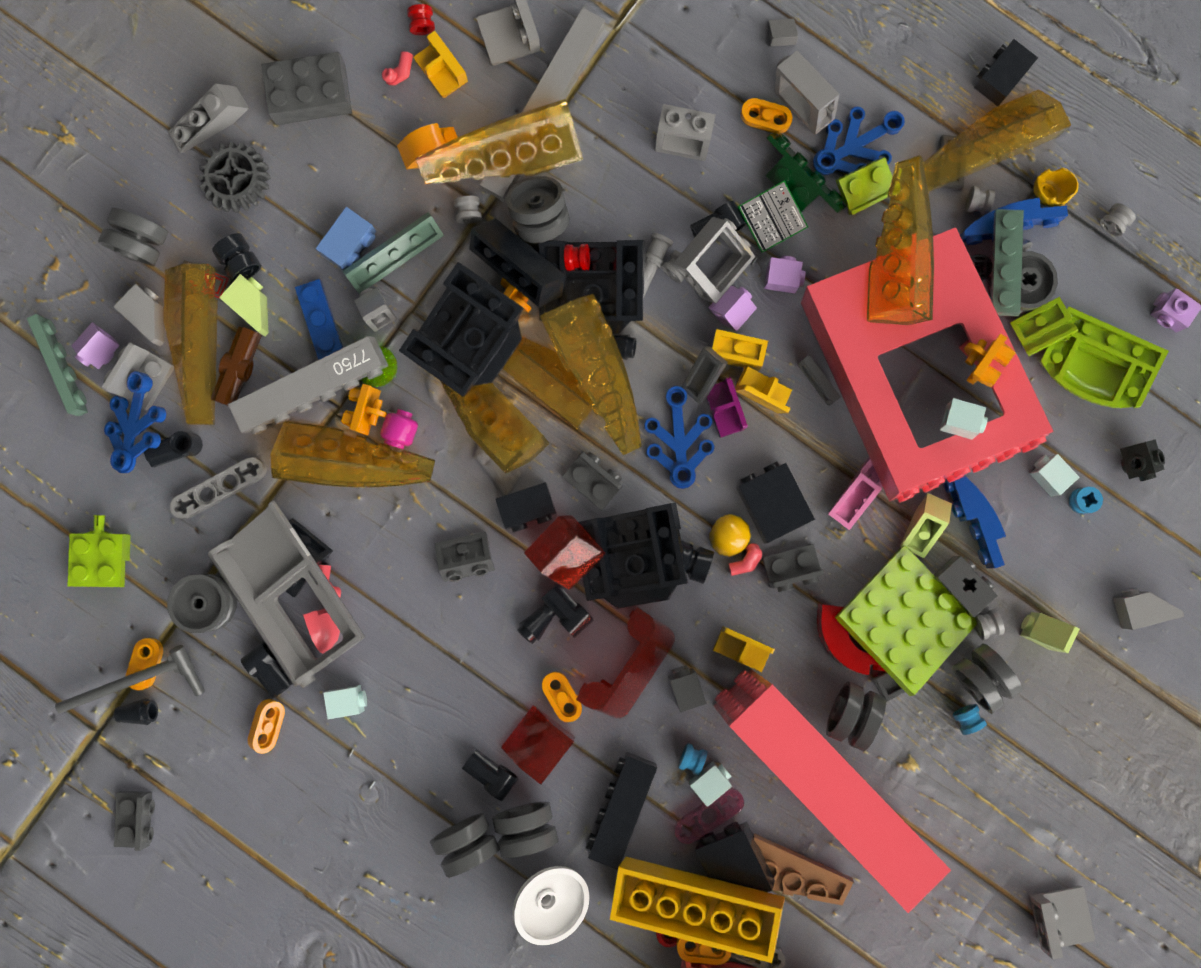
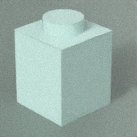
(964, 419)
(1053, 474)
(345, 701)
(711, 783)

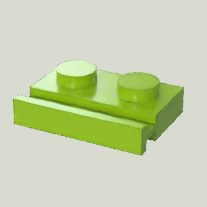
(865, 185)
(1044, 326)

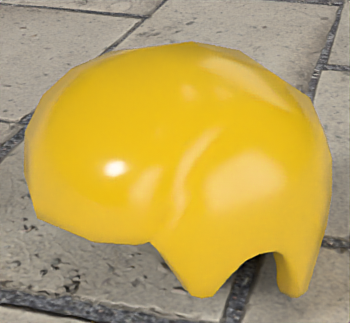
(1055, 187)
(729, 535)

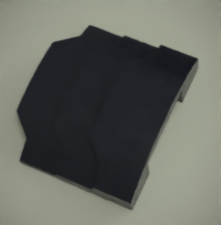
(613, 278)
(466, 333)
(640, 558)

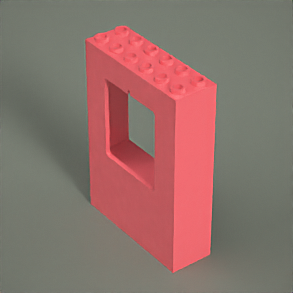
(852, 348)
(831, 789)

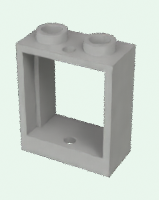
(806, 92)
(674, 127)
(742, 256)

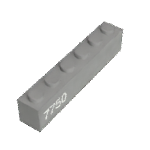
(309, 385)

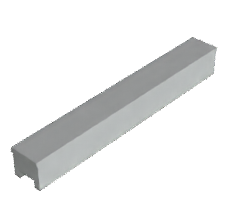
(557, 81)

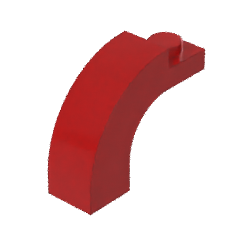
(838, 643)

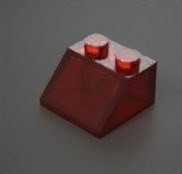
(564, 551)
(537, 744)

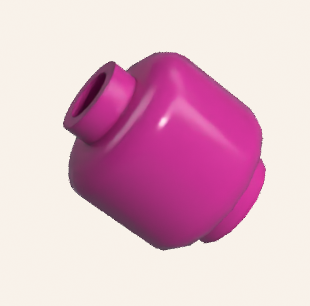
(399, 429)

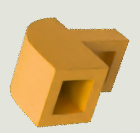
(422, 141)

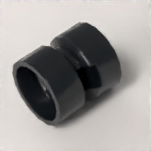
(235, 254)
(697, 562)

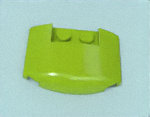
(1104, 363)

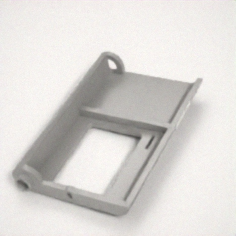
(263, 565)

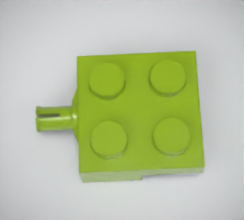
(98, 557)

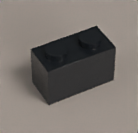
(1005, 73)
(526, 506)

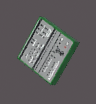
(772, 216)

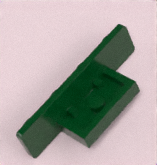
(800, 179)

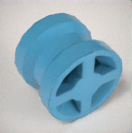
(1079, 501)
(969, 719)
(692, 759)

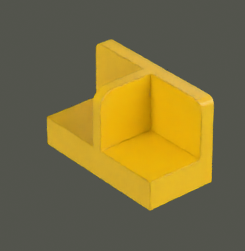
(441, 66)
(740, 349)
(763, 390)
(742, 649)

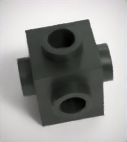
(1142, 460)

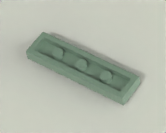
(393, 253)
(1007, 262)
(61, 373)

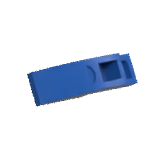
(1033, 215)
(985, 525)

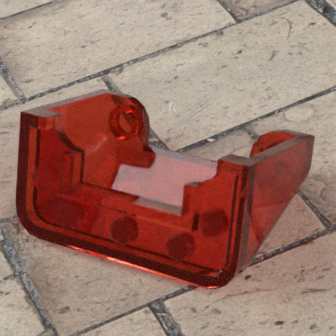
(618, 698)

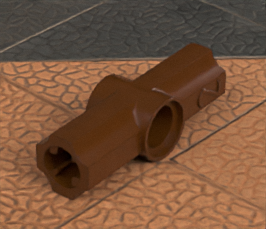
(236, 366)

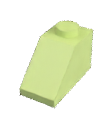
(248, 302)
(927, 525)
(1049, 632)

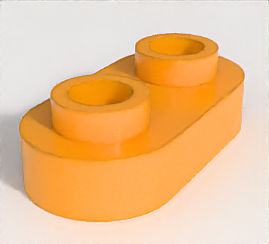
(766, 113)
(140, 661)
(561, 696)
(267, 725)
(701, 954)

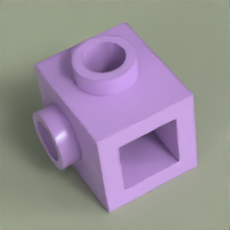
(784, 274)
(733, 307)
(1175, 310)
(95, 346)

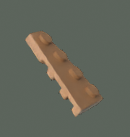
(803, 875)

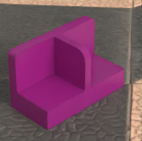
(726, 409)

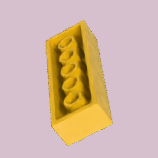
(697, 908)

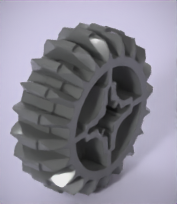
(215, 175)

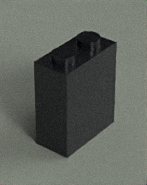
(774, 502)
(735, 858)

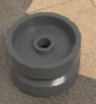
(538, 209)
(133, 236)
(1037, 281)
(186, 601)
(987, 678)
(856, 716)
(525, 829)
(465, 845)

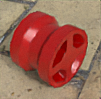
(420, 19)
(577, 257)

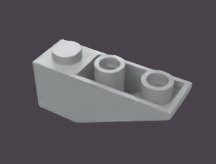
(211, 114)

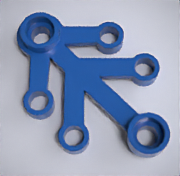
(855, 146)
(679, 442)
(125, 454)

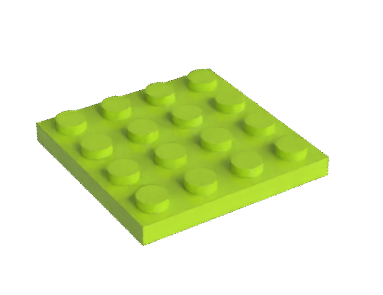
(906, 620)

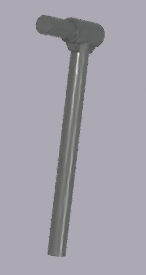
(177, 660)

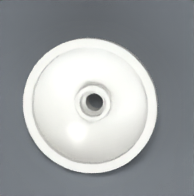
(555, 915)

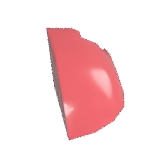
(322, 629)

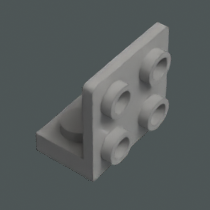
(509, 33)
(138, 359)
(1062, 919)

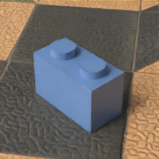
(346, 239)

